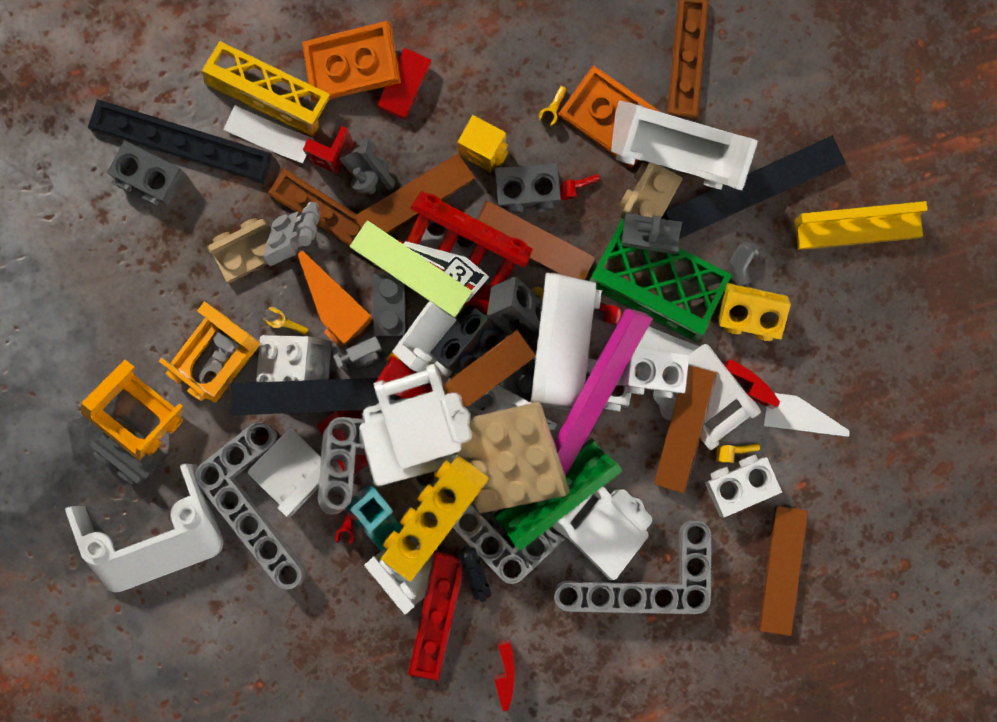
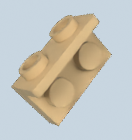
(652, 192)
(242, 250)

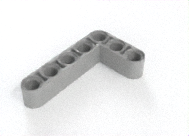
(342, 451)
(246, 506)
(505, 552)
(648, 590)

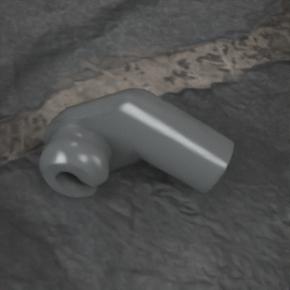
(740, 261)

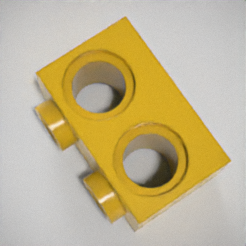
(483, 144)
(756, 303)

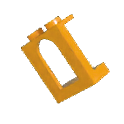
(181, 366)
(124, 378)

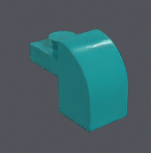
(373, 516)

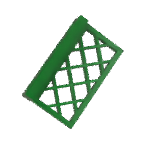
(655, 306)
(586, 476)

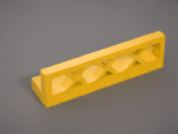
(260, 98)
(859, 225)

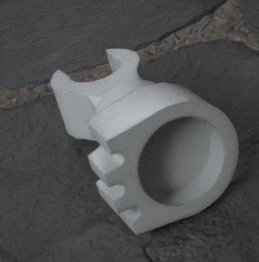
(227, 346)

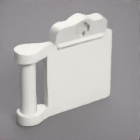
(724, 393)
(425, 424)
(381, 452)
(609, 531)

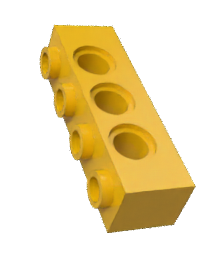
(465, 483)

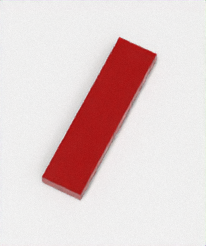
(436, 616)

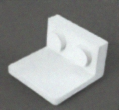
(422, 338)
(293, 358)
(288, 472)
(400, 590)

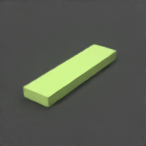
(411, 269)

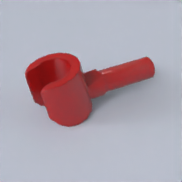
(569, 187)
(612, 313)
(347, 526)

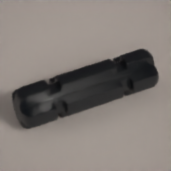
(474, 573)

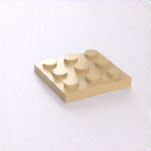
(516, 455)

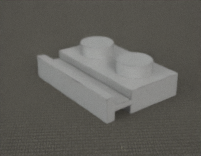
(363, 354)

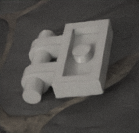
(290, 233)

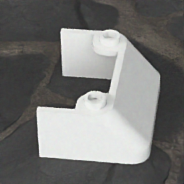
(681, 145)
(563, 340)
(191, 542)

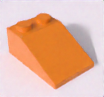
(336, 308)

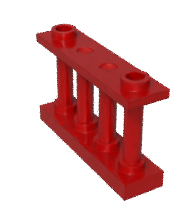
(486, 237)

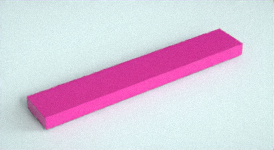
(600, 386)

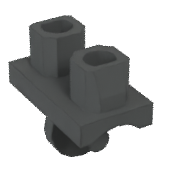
(367, 170)
(651, 233)

